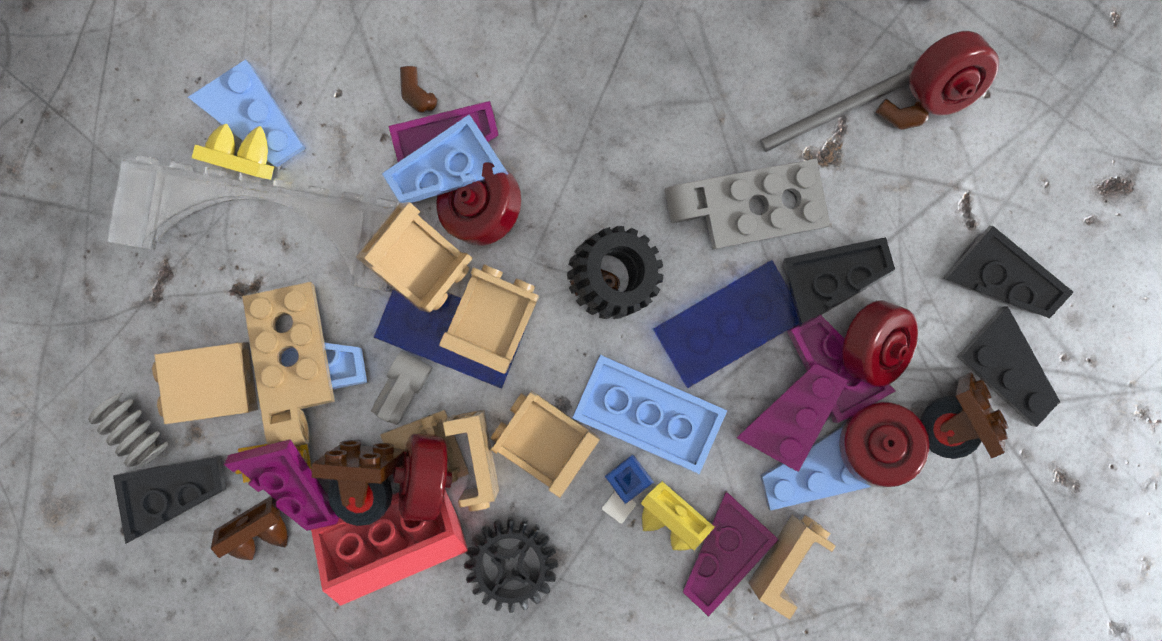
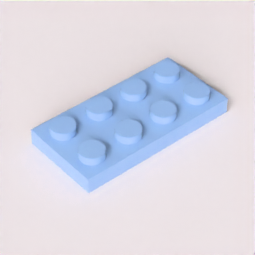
(649, 414)

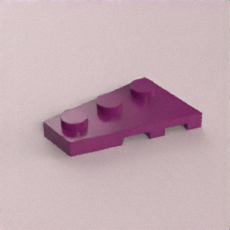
(415, 133)
(823, 344)
(797, 417)
(289, 480)
(727, 554)

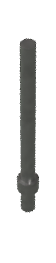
(837, 109)

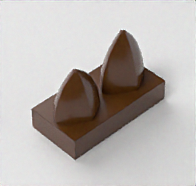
(238, 534)

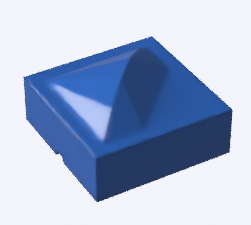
(629, 479)

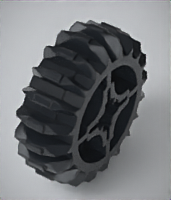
(523, 574)

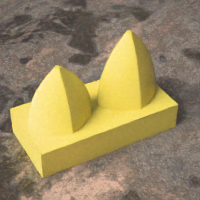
(250, 157)
(668, 509)

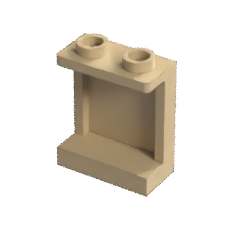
(414, 258)
(490, 319)
(205, 382)
(544, 442)
(482, 457)
(783, 560)

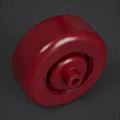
(954, 73)
(481, 210)
(880, 343)
(884, 445)
(422, 477)

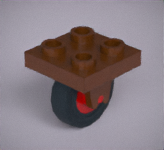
(963, 421)
(360, 480)

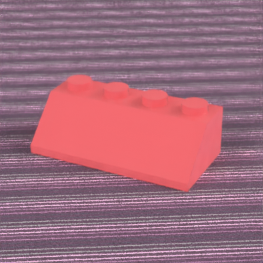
(372, 556)

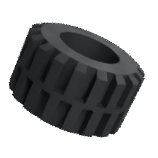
(636, 257)

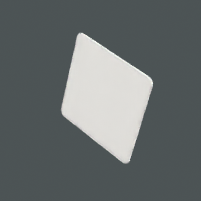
(617, 509)

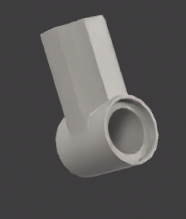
(405, 379)

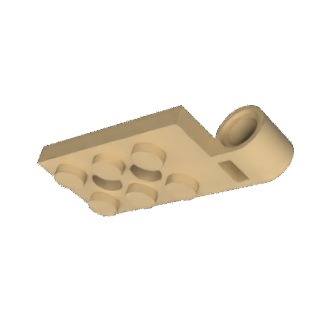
(292, 388)

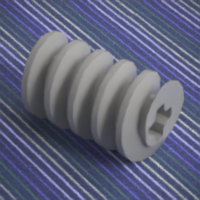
(126, 431)

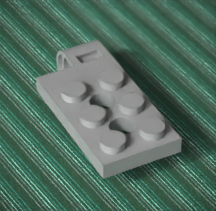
(727, 199)

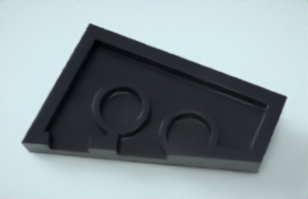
(1009, 274)
(835, 275)
(1010, 368)
(163, 492)

